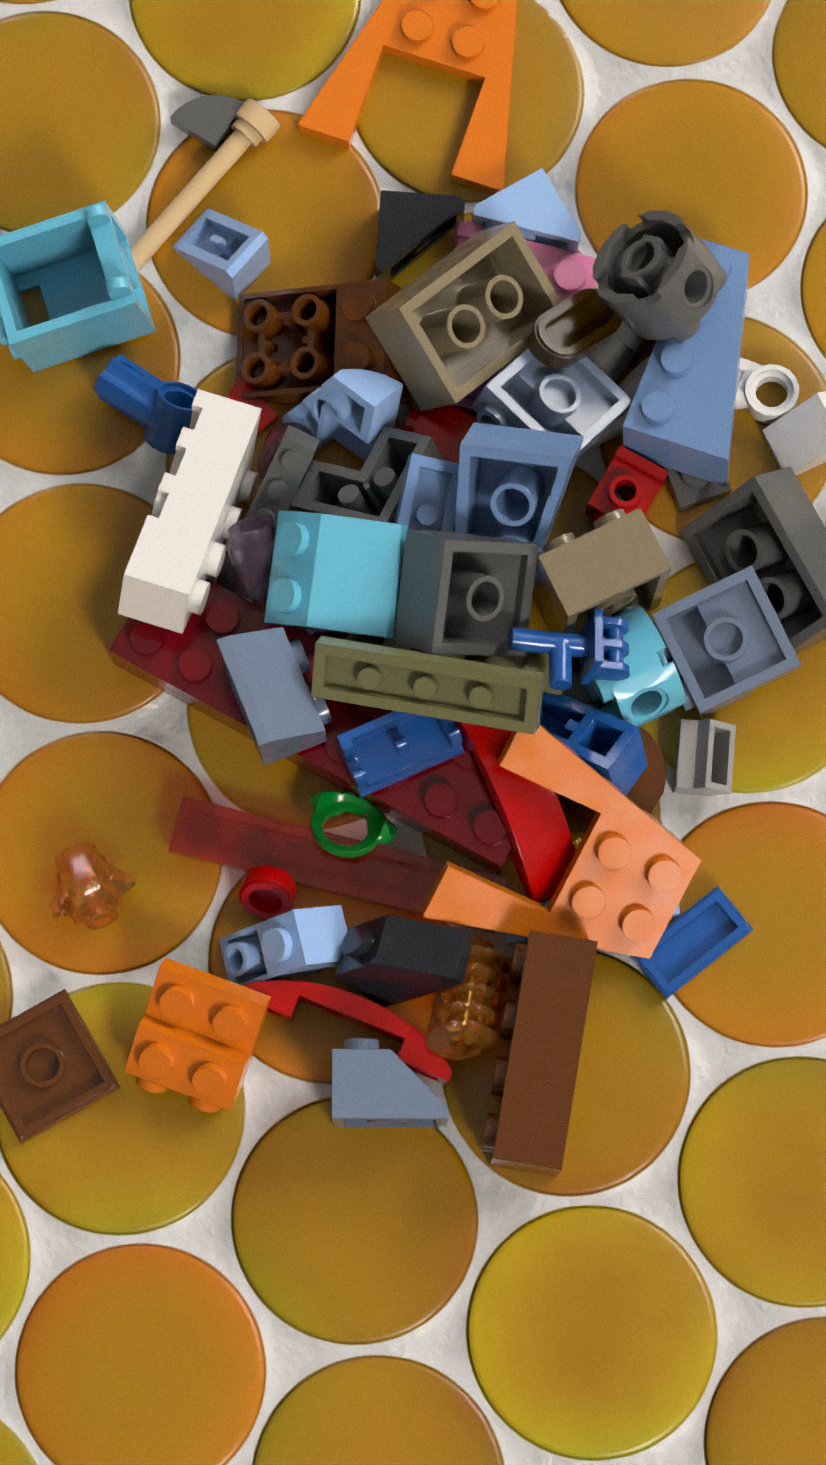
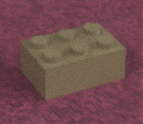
(464, 316)
(602, 570)

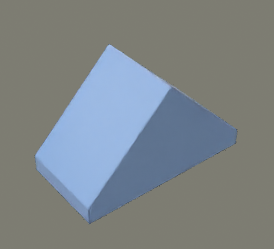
(536, 211)
(225, 251)

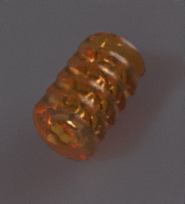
(468, 1015)

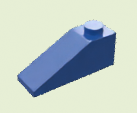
(597, 737)

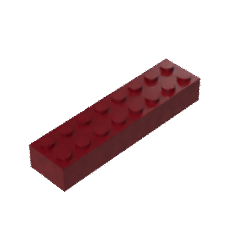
(442, 802)

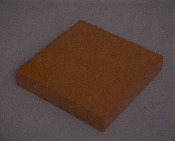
(49, 1067)

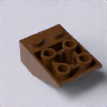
(306, 335)

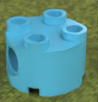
(653, 682)

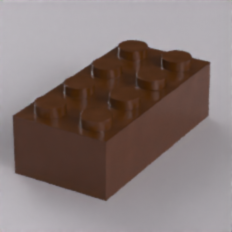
(542, 1055)

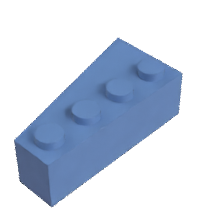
(690, 386)
(513, 481)

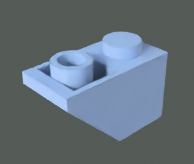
(285, 946)

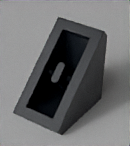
(411, 227)

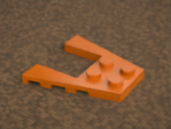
(447, 35)
(617, 883)

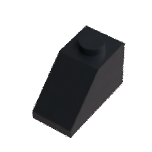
(403, 958)

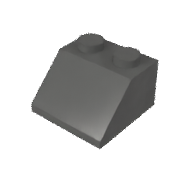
(463, 592)

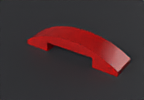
(528, 813)
(288, 995)

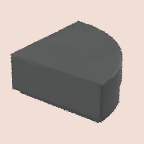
(207, 118)

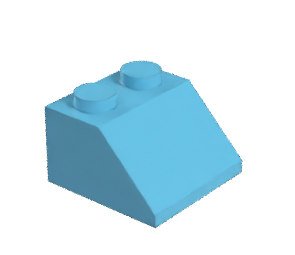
(335, 574)

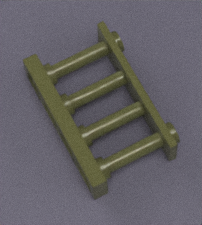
(457, 688)

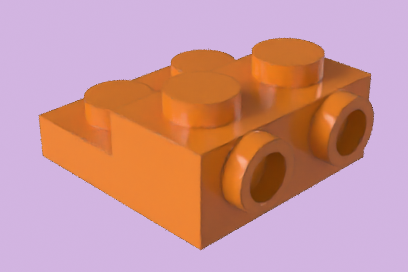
(197, 1036)

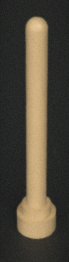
(251, 127)

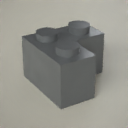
(368, 492)

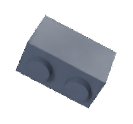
(273, 693)
(380, 1090)

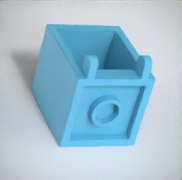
(85, 282)

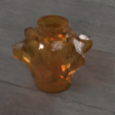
(88, 887)

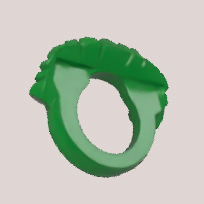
(333, 803)

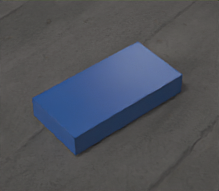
(693, 942)

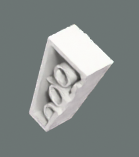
(192, 514)

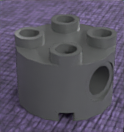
(658, 276)

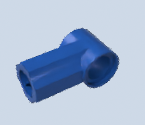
(148, 401)

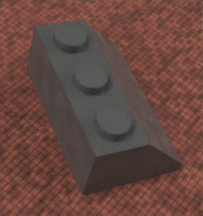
(782, 537)

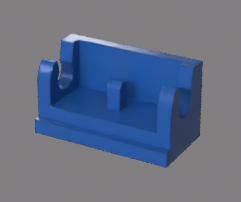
(396, 749)

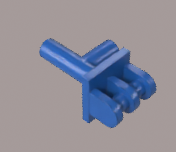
(587, 645)

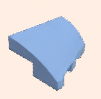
(350, 409)

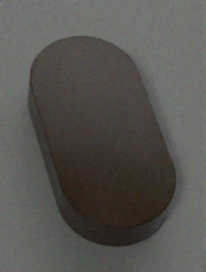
(572, 329)

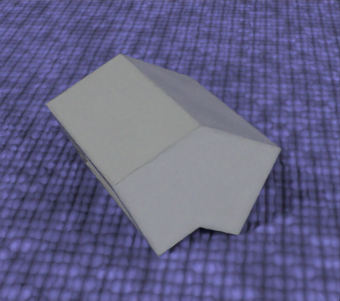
(704, 757)

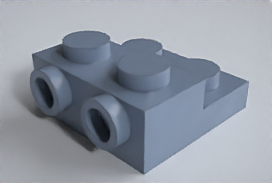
(549, 399)
(725, 642)

